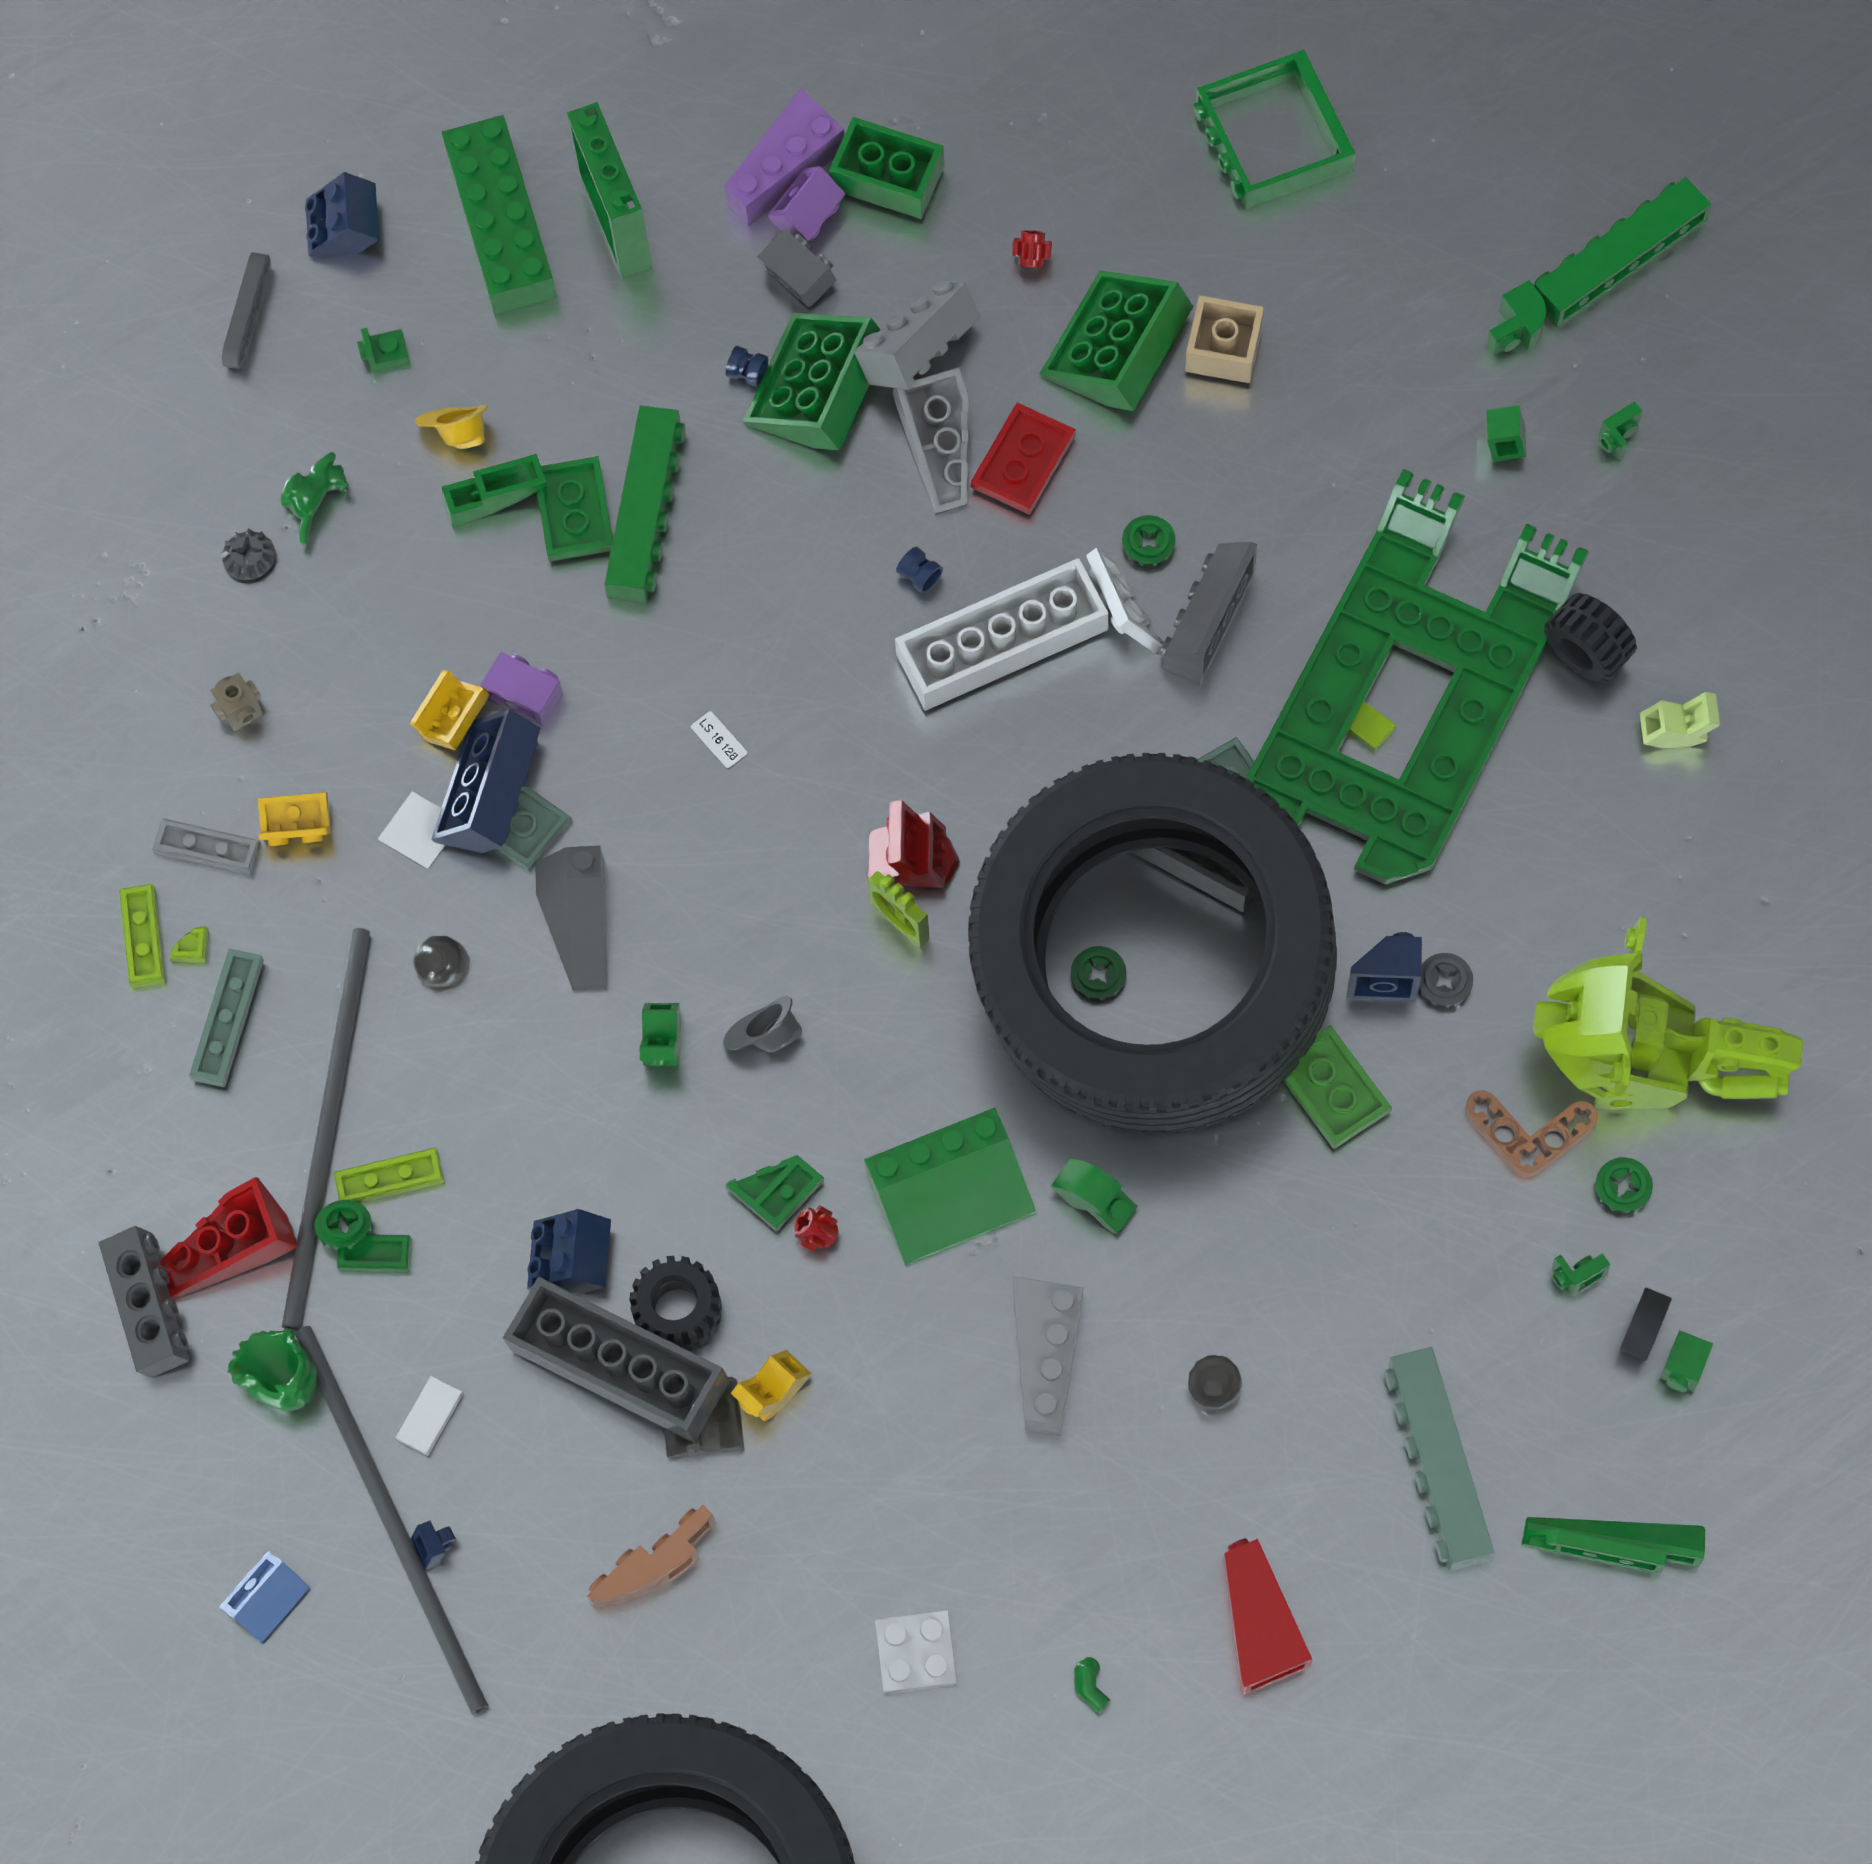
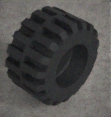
(1590, 637)
(674, 1276)

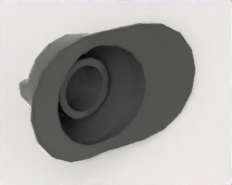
(766, 1028)

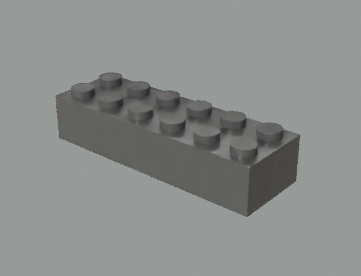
(616, 1359)

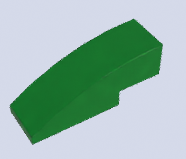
(492, 489)

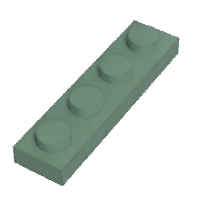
(226, 1017)

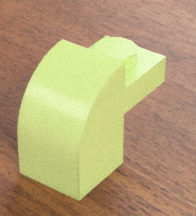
(1680, 725)

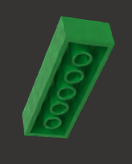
(499, 214)

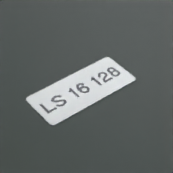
(719, 739)

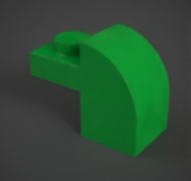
(1524, 316)
(660, 1034)
(1096, 1192)

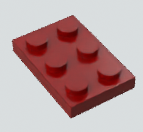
(1023, 458)

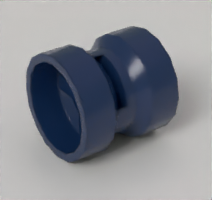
(746, 366)
(919, 569)

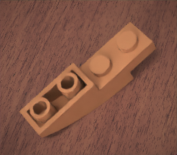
(642, 1573)

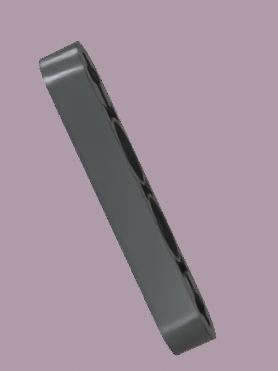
(246, 310)

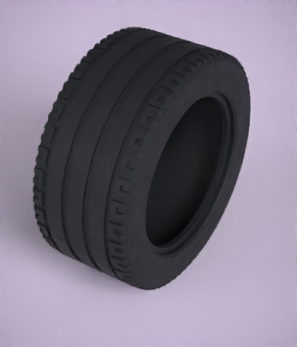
(1132, 808)
(662, 1766)

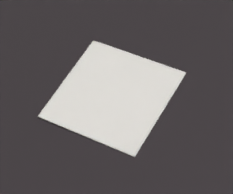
(412, 830)

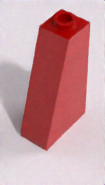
(1262, 1623)

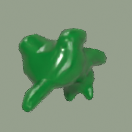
(306, 493)

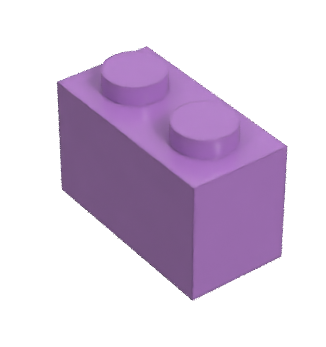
(807, 203)
(522, 687)

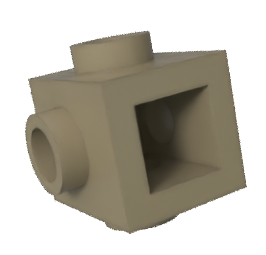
(236, 701)

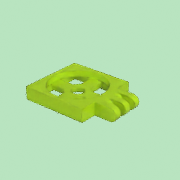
(898, 907)

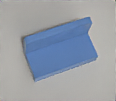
(265, 1596)

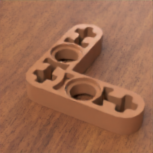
(1522, 1142)

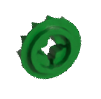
(1149, 527)
(1101, 958)
(1639, 1179)
(353, 1214)

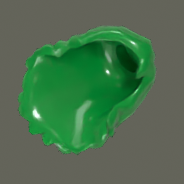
(274, 1370)

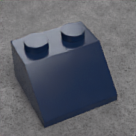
(1388, 970)

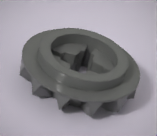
(259, 562)
(1447, 965)

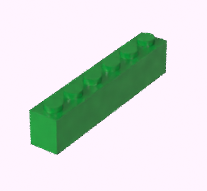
(1622, 250)
(643, 504)

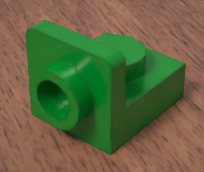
(383, 349)
(1618, 427)
(1585, 1273)

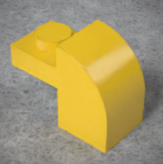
(772, 1386)

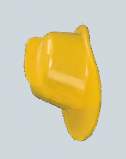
(456, 425)

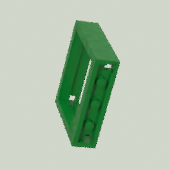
(1256, 79)
(609, 190)

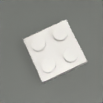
(915, 1652)

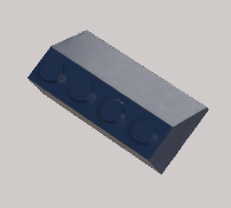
(487, 782)

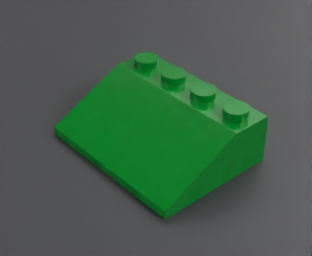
(1118, 338)
(813, 381)
(949, 1186)

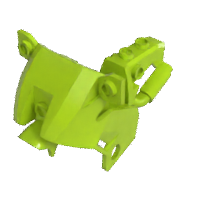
(1594, 1050)

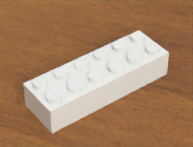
(1001, 634)

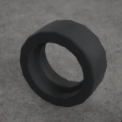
(1645, 1323)

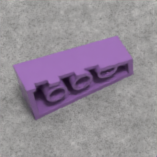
(797, 140)

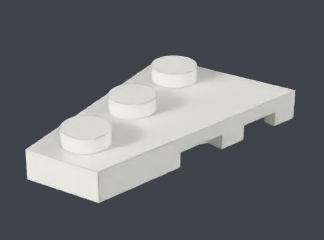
(1117, 597)

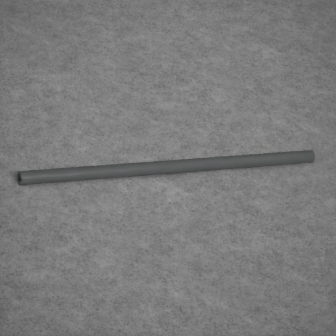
(325, 1129)
(393, 1523)

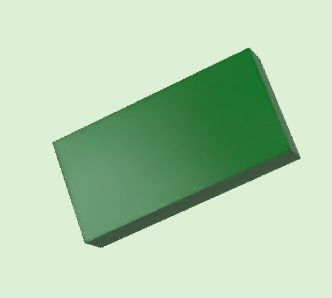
(377, 1254)

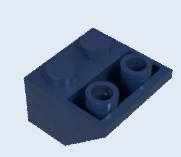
(342, 217)
(570, 1251)

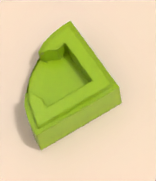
(191, 946)

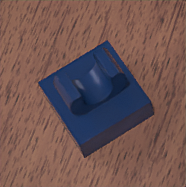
(431, 1544)

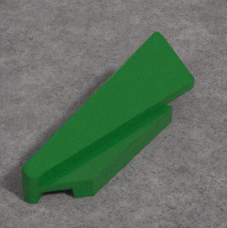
(1617, 1542)

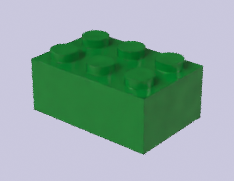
(887, 167)

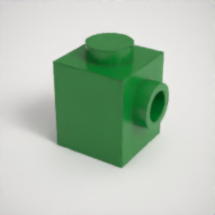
(1506, 426)
(1686, 1362)

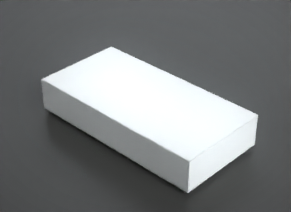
(429, 1416)

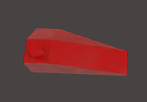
(235, 1237)

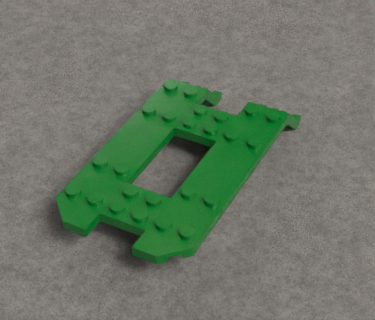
(1392, 606)

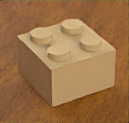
(1224, 339)

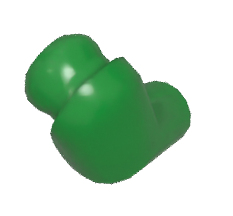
(1085, 1684)

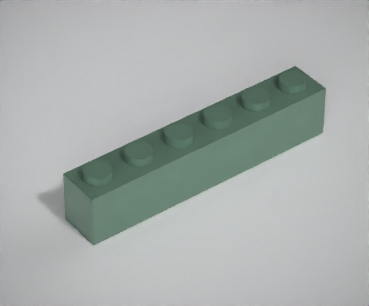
(1440, 1459)

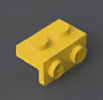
(448, 710)
(294, 817)

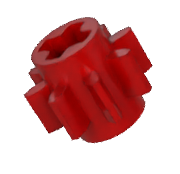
(1031, 248)
(816, 1228)

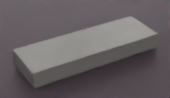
(206, 846)

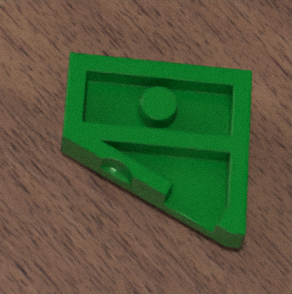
(777, 1190)

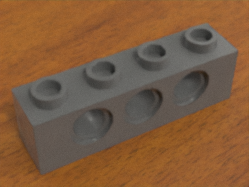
(120, 1257)

